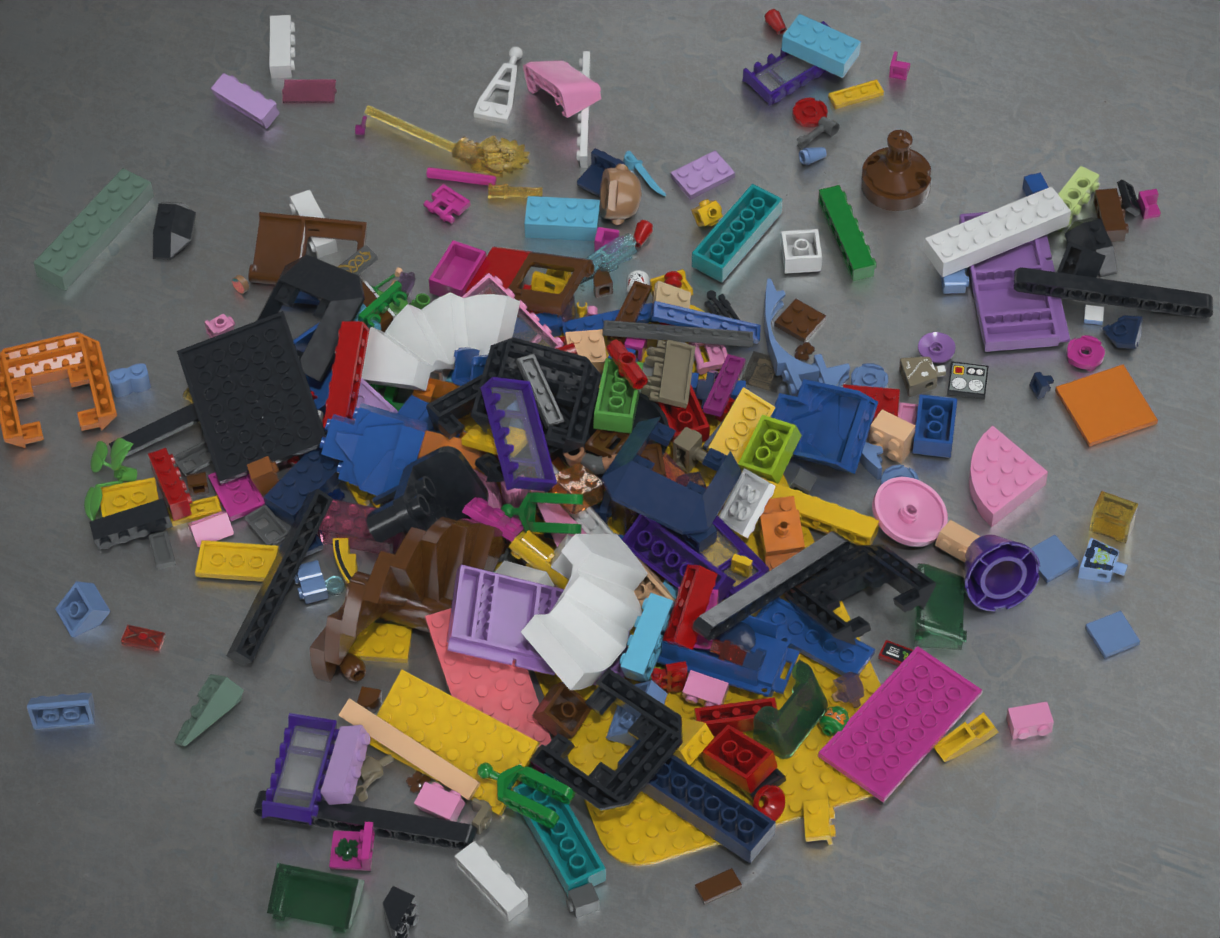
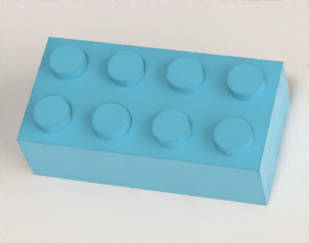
(821, 45)
(562, 218)
(647, 639)

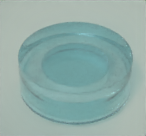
(335, 585)

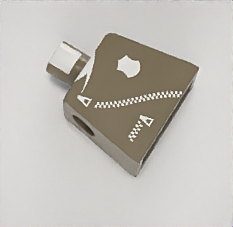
(920, 374)

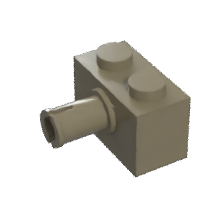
(688, 449)

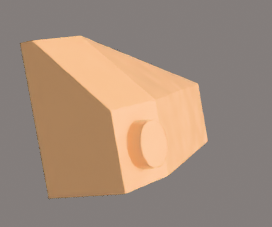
(651, 584)

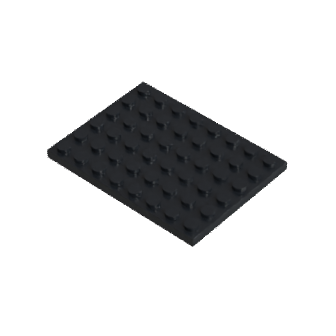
(251, 396)

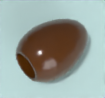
(353, 668)

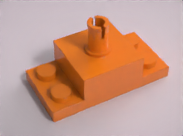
(780, 531)

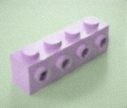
(245, 100)
(345, 764)

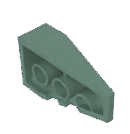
(216, 699)

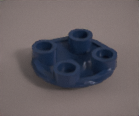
(741, 634)

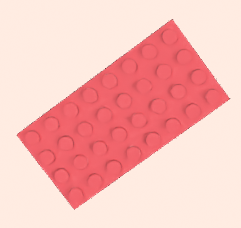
(487, 685)

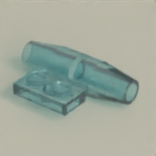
(612, 254)

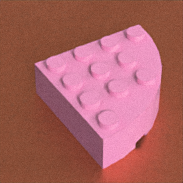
(1002, 476)

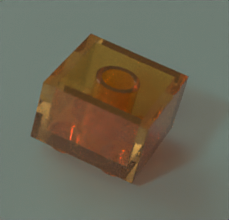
(579, 480)

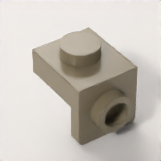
(484, 814)

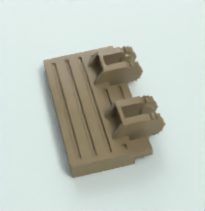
(671, 372)

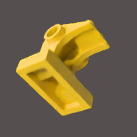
(542, 281)

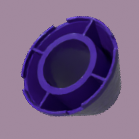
(999, 572)

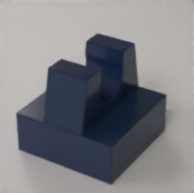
(1040, 384)

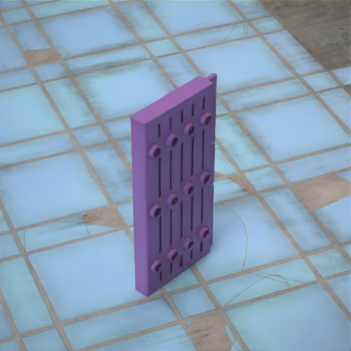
(1011, 317)
(493, 611)

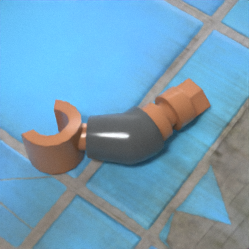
(595, 464)

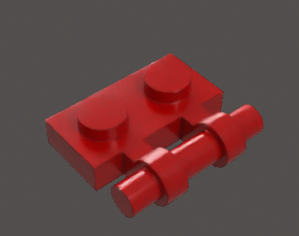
(671, 678)

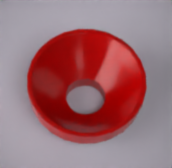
(774, 801)

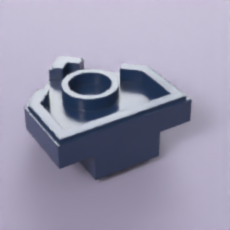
(1125, 332)
(705, 386)

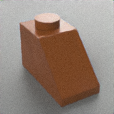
(264, 474)

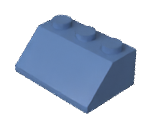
(62, 710)
(624, 720)

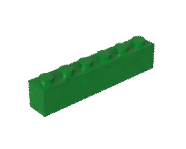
(847, 233)

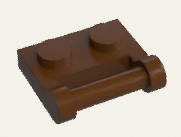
(603, 439)

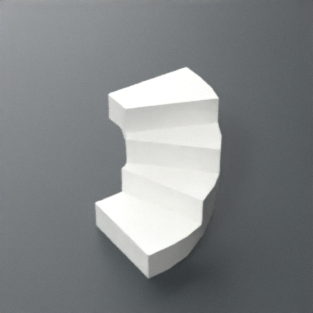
(427, 337)
(593, 613)

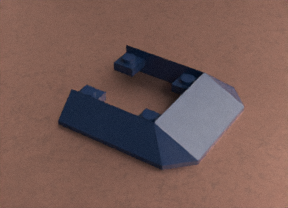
(678, 507)

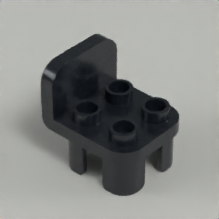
(427, 490)

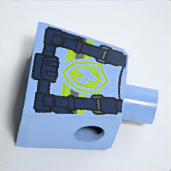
(1100, 562)

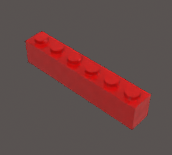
(347, 370)

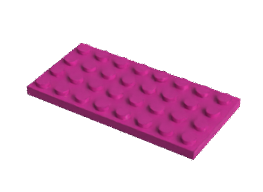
(900, 724)

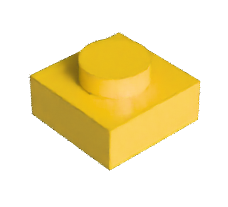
(741, 565)

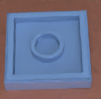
(1054, 558)
(1112, 634)

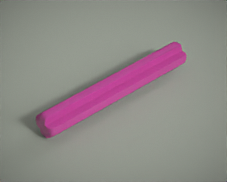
(459, 176)

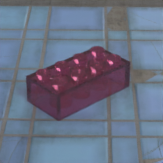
(350, 522)

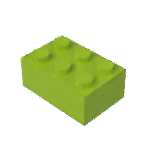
(770, 448)

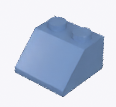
(82, 608)

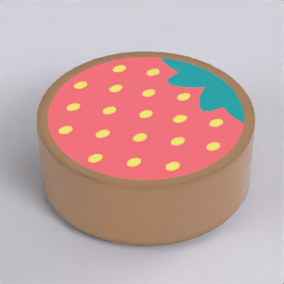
(240, 284)

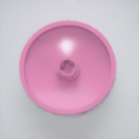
(909, 511)

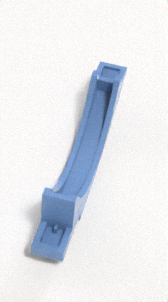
(791, 369)
(838, 376)

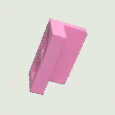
(211, 527)

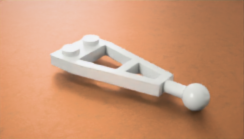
(495, 111)

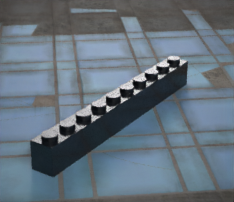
(279, 577)

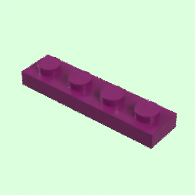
(724, 385)

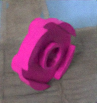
(1085, 361)

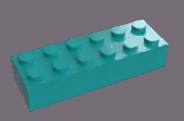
(737, 233)
(566, 844)

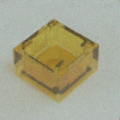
(1113, 517)

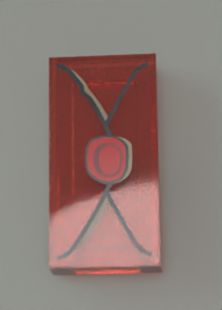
(143, 638)

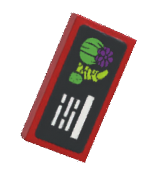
(894, 653)

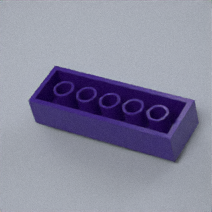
(669, 554)

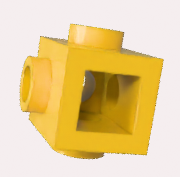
(707, 213)

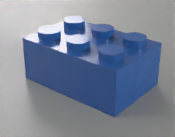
(935, 426)

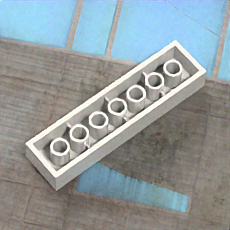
(997, 231)

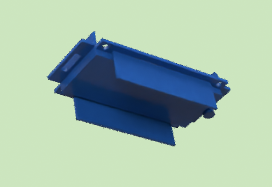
(736, 675)

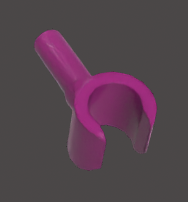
(360, 129)

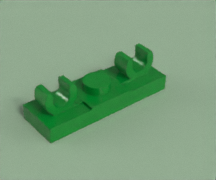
(381, 304)

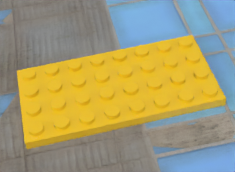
(454, 733)

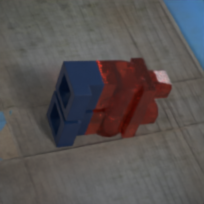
(738, 654)

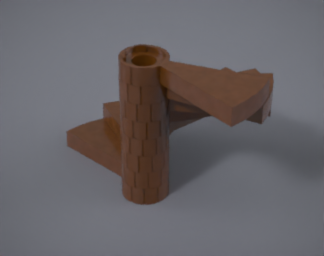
(406, 585)

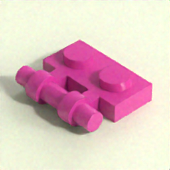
(450, 200)

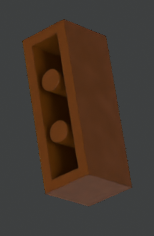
(1109, 210)

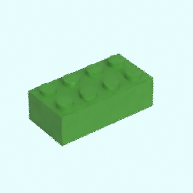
(615, 400)

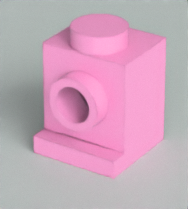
(219, 325)

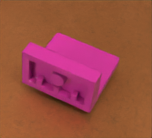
(365, 849)

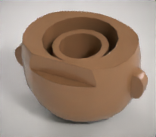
(619, 194)

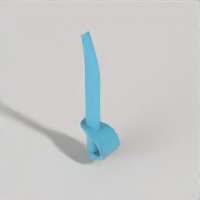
(632, 163)

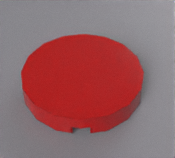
(808, 112)

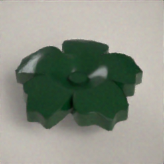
(347, 849)

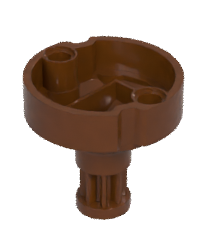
(896, 175)

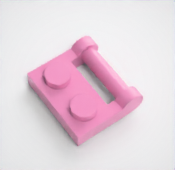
(715, 353)

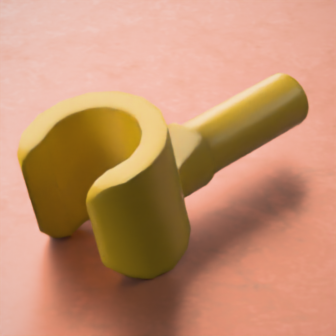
(582, 311)

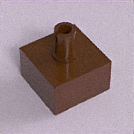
(562, 711)

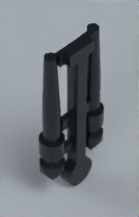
(711, 295)

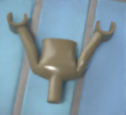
(371, 771)

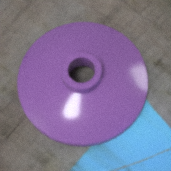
(937, 347)

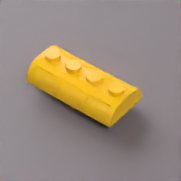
(537, 555)

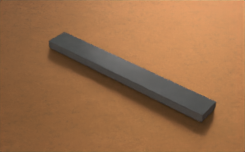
(678, 333)

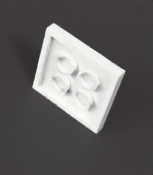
(746, 502)

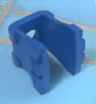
(467, 365)

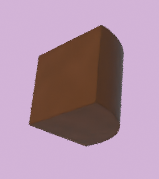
(602, 284)
(197, 484)
(370, 699)

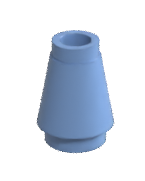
(811, 155)

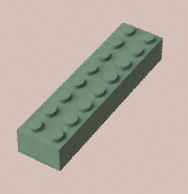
(93, 229)

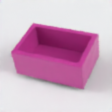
(456, 269)

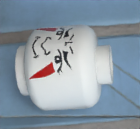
(636, 275)

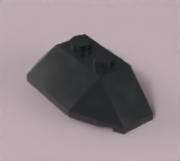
(172, 229)
(1093, 235)

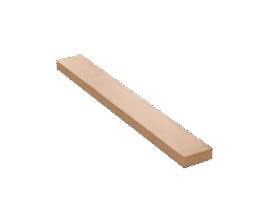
(410, 749)

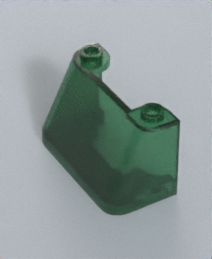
(942, 618)
(788, 727)
(314, 896)

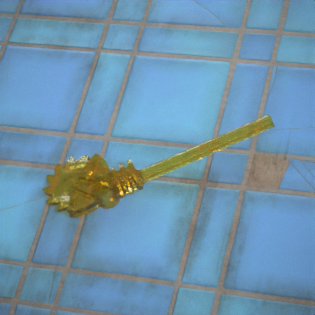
(488, 156)

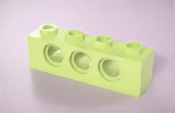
(1079, 190)

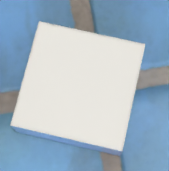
(1093, 315)

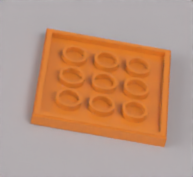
(1106, 405)

